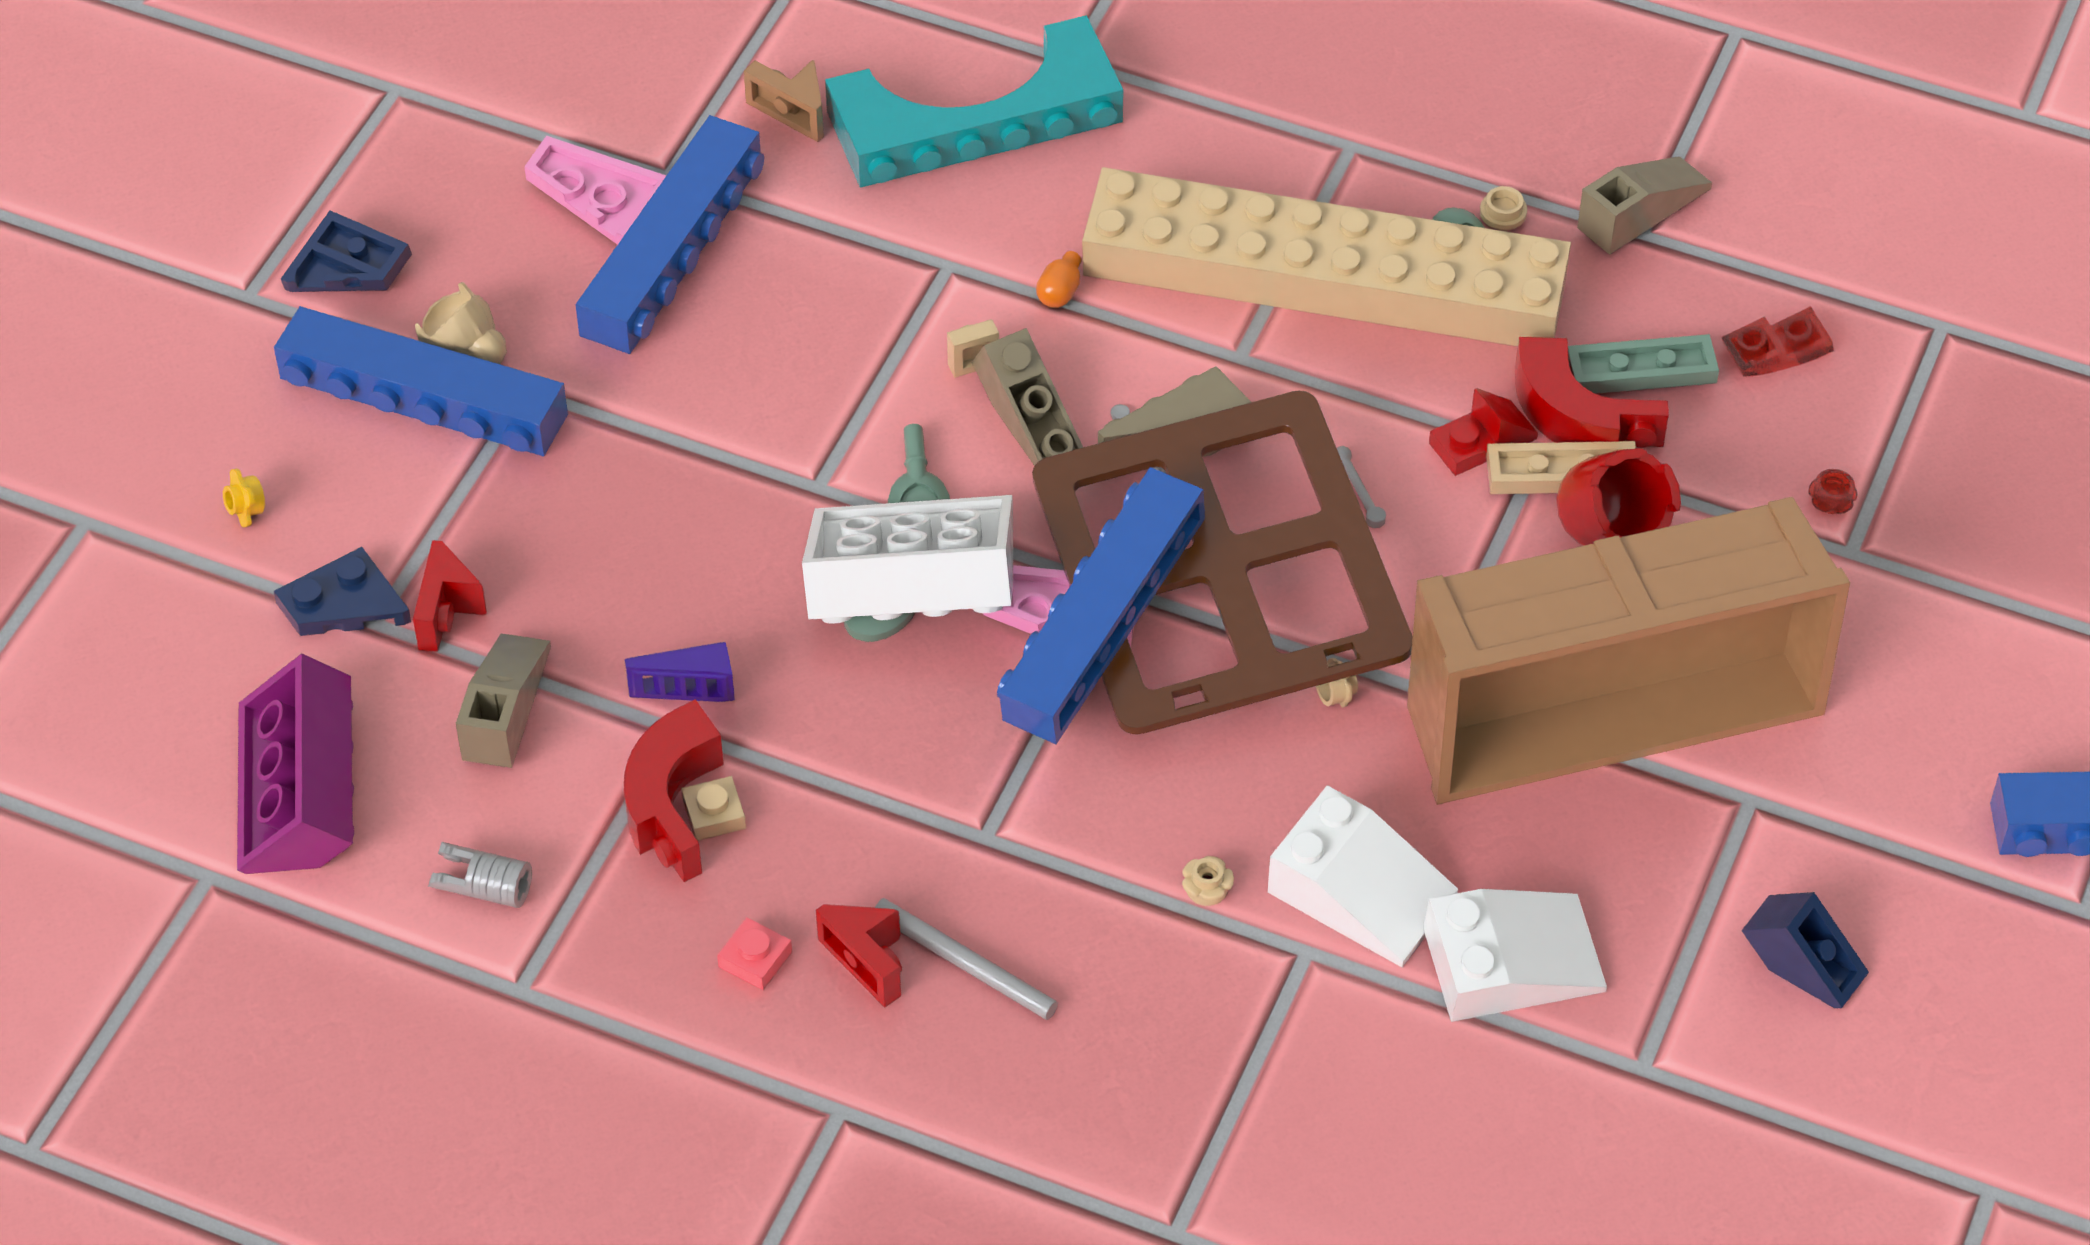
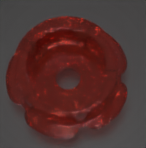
(1833, 491)

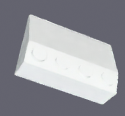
(909, 558)

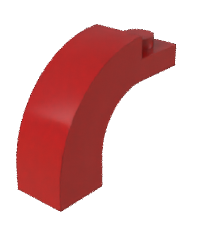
(1572, 413)
(660, 764)

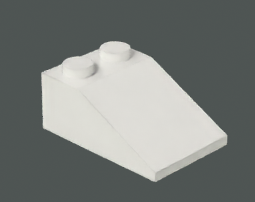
(1356, 876)
(1510, 950)

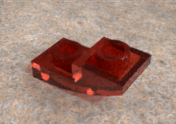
(1776, 347)

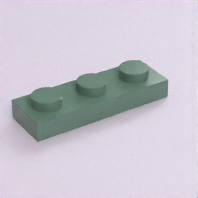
(1644, 364)

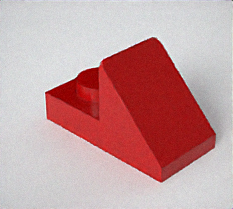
(1492, 421)
(445, 590)
(861, 944)

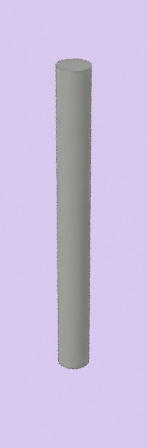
(973, 963)

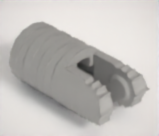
(487, 876)

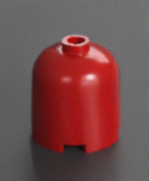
(1617, 496)

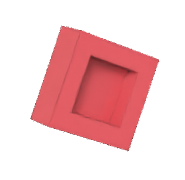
(754, 953)

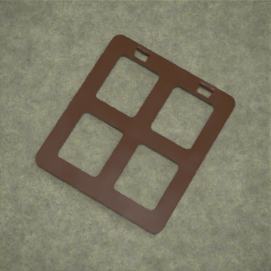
(1224, 558)

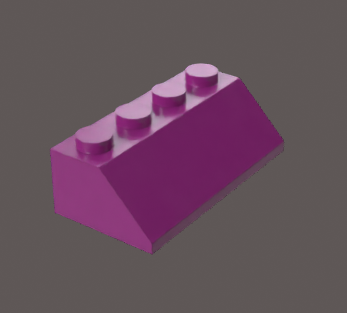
(295, 769)

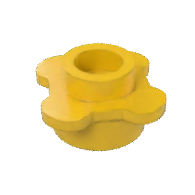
(243, 497)

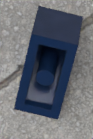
(1805, 947)

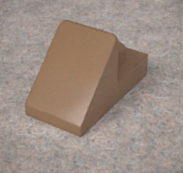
(790, 101)

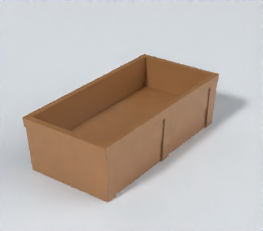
(1623, 649)

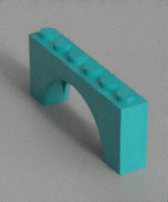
(900, 138)

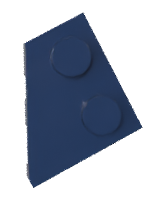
(346, 258)
(341, 597)

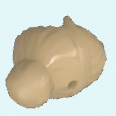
(463, 325)

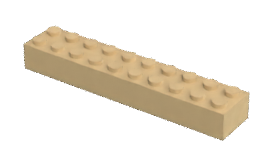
(1324, 258)

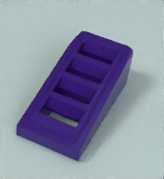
(683, 674)

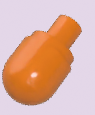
(1059, 280)

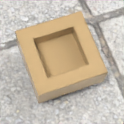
(966, 343)
(713, 808)

